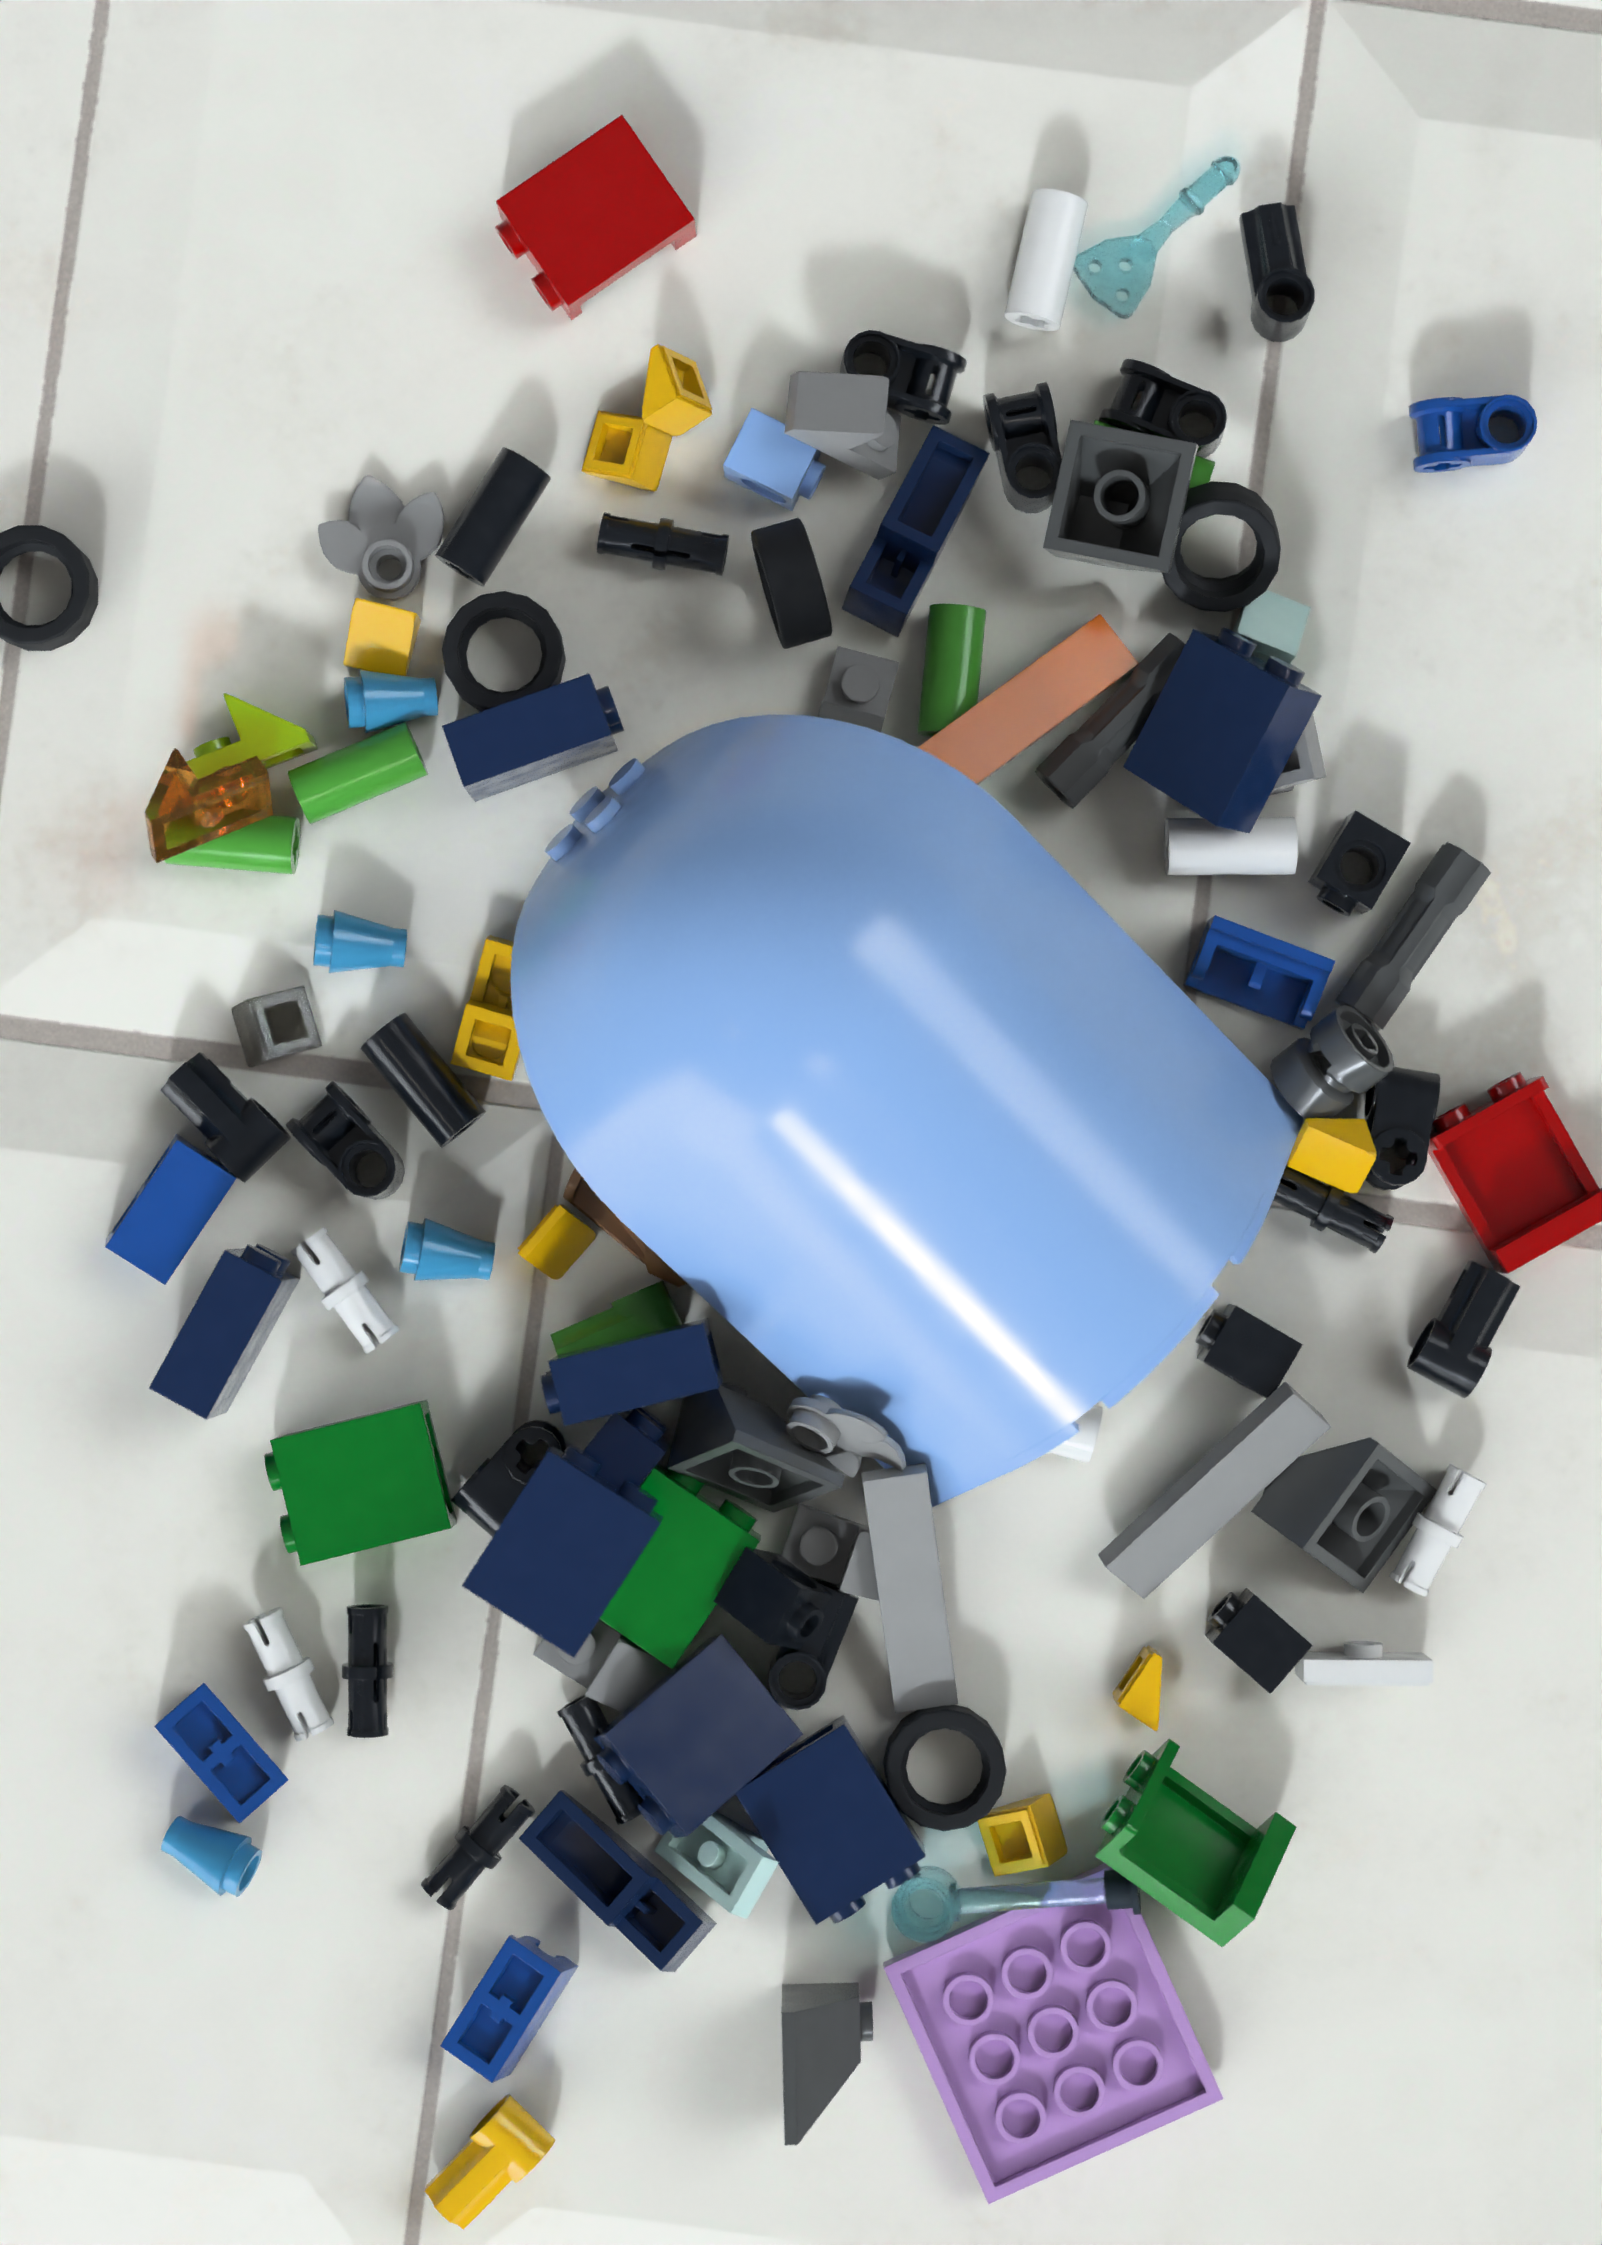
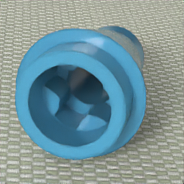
(386, 699)
(356, 943)
(444, 1253)
(214, 1855)

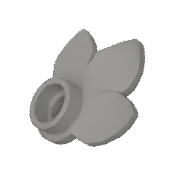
(380, 531)
(841, 1434)

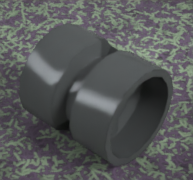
(1339, 1058)

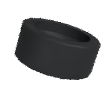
(1251, 582)
(791, 583)
(83, 589)
(496, 606)
(951, 1815)

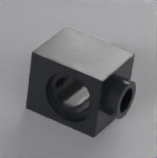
(1377, 845)
(1246, 1349)
(774, 1598)
(1256, 1638)

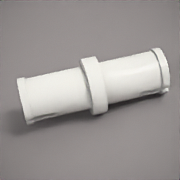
(345, 1290)
(1437, 1530)
(288, 1674)

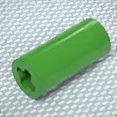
(950, 665)
(357, 773)
(262, 847)

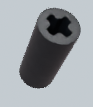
(493, 516)
(423, 1079)

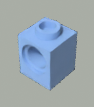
(773, 462)

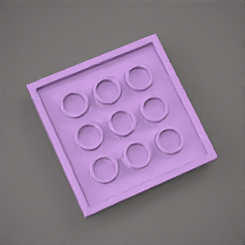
(1051, 2037)

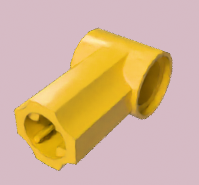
(500, 2150)

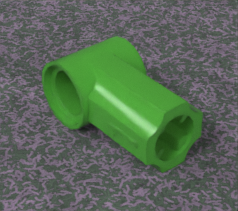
(629, 1316)

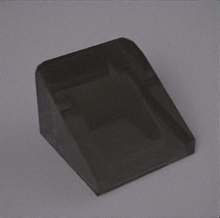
(276, 1026)

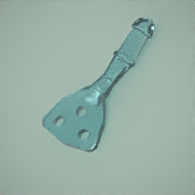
(1142, 249)

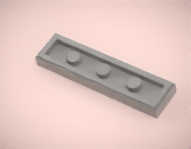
(1214, 1490)
(909, 1587)

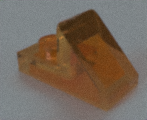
(196, 811)

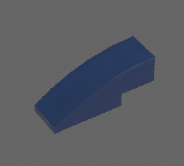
(915, 531)
(617, 1882)

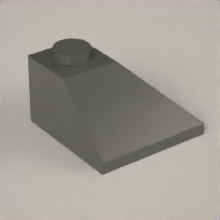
(1119, 498)
(747, 1451)
(1346, 1507)
(819, 2048)

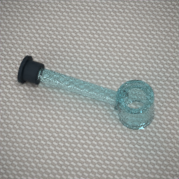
(1110, 1890)

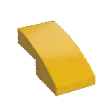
(487, 1029)

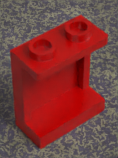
(593, 217)
(1515, 1173)

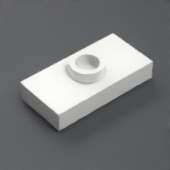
(1365, 1665)

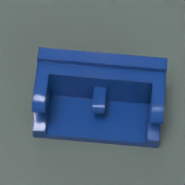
(1258, 972)
(170, 1209)
(221, 1753)
(508, 2007)

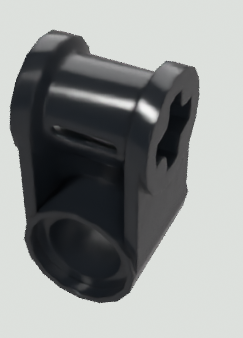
(909, 373)
(1163, 405)
(1024, 435)
(1401, 1114)
(339, 1137)
(500, 1480)

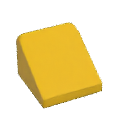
(673, 393)
(626, 451)
(381, 638)
(1334, 1152)
(557, 1242)
(1141, 1688)
(1023, 1835)

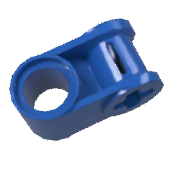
(1466, 431)

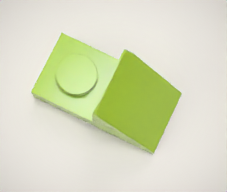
(260, 735)

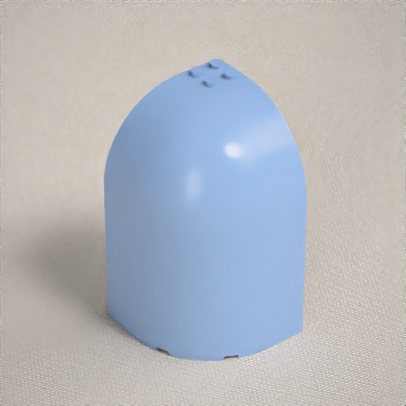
(887, 1085)

